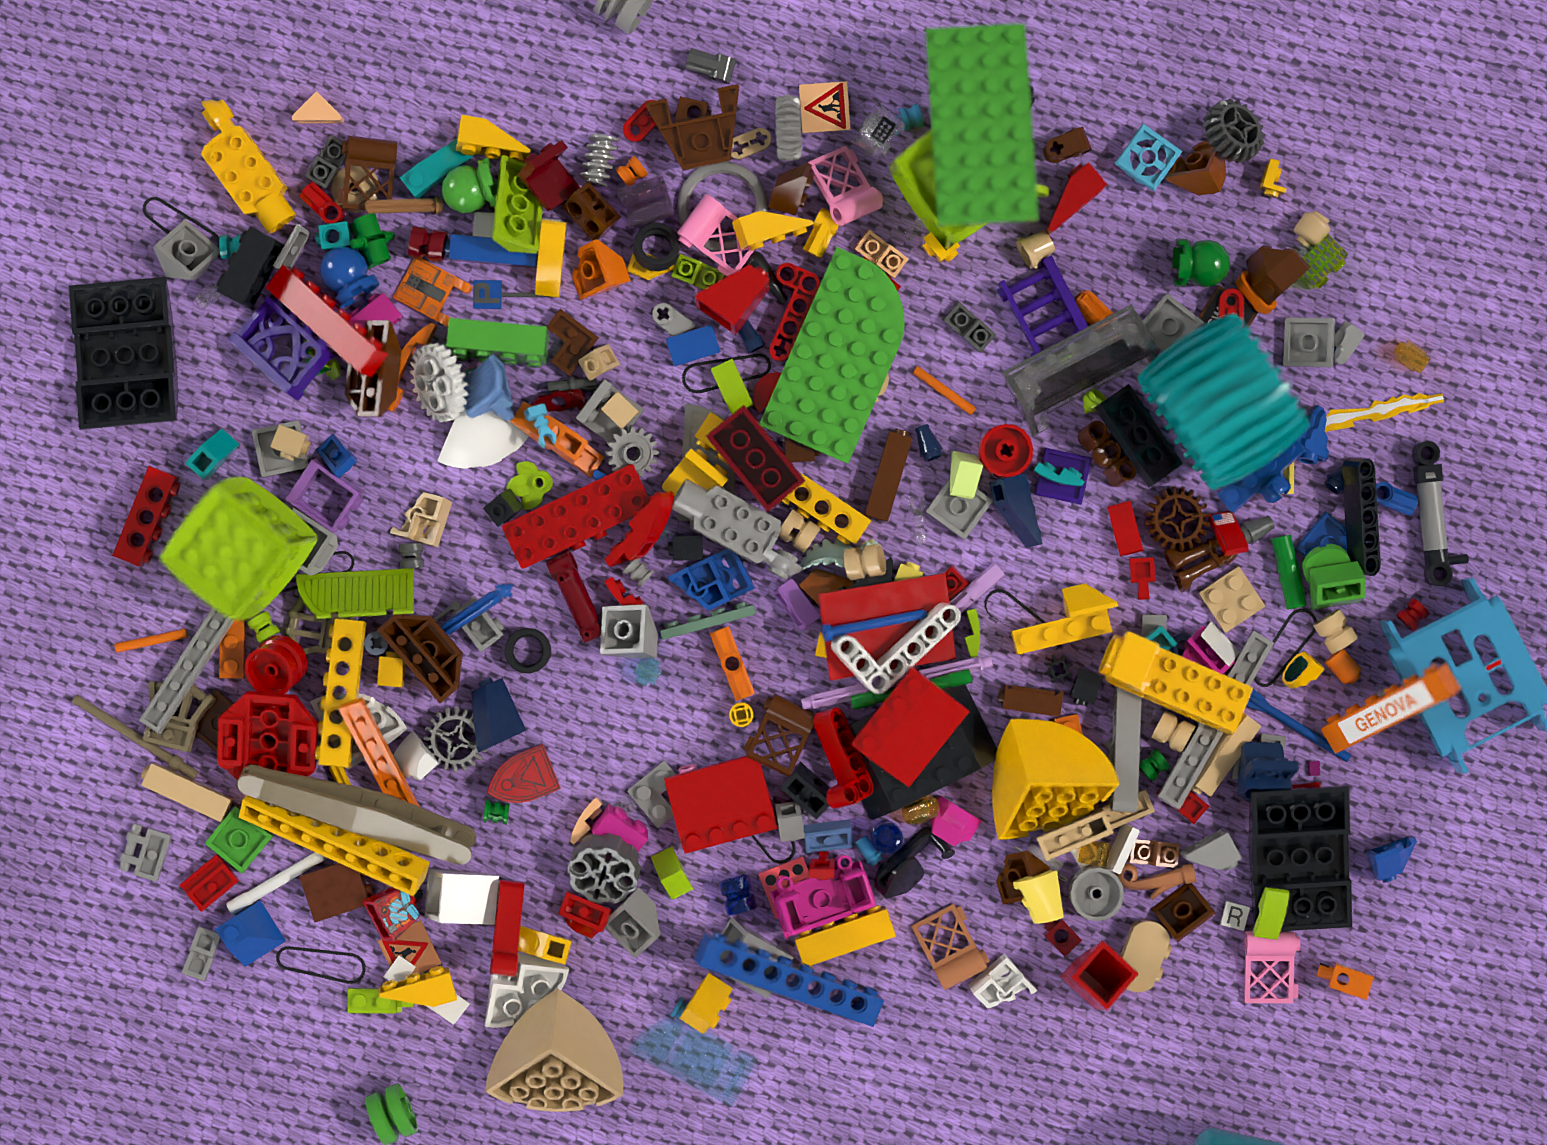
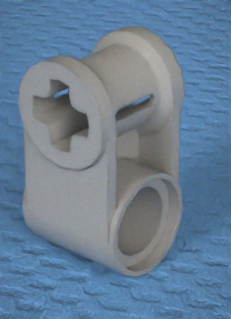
(677, 322)

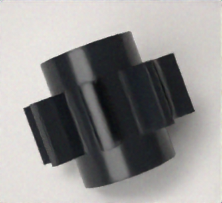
(1056, 662)

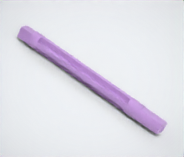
(974, 590)

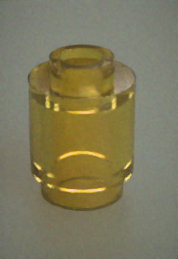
(1411, 356)
(921, 810)

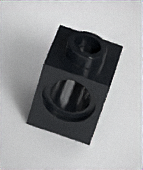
(503, 507)
(686, 548)
(1086, 687)

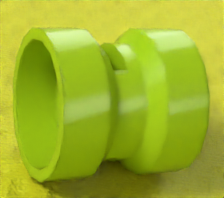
(259, 623)

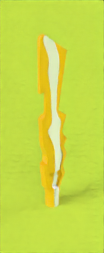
(1380, 410)

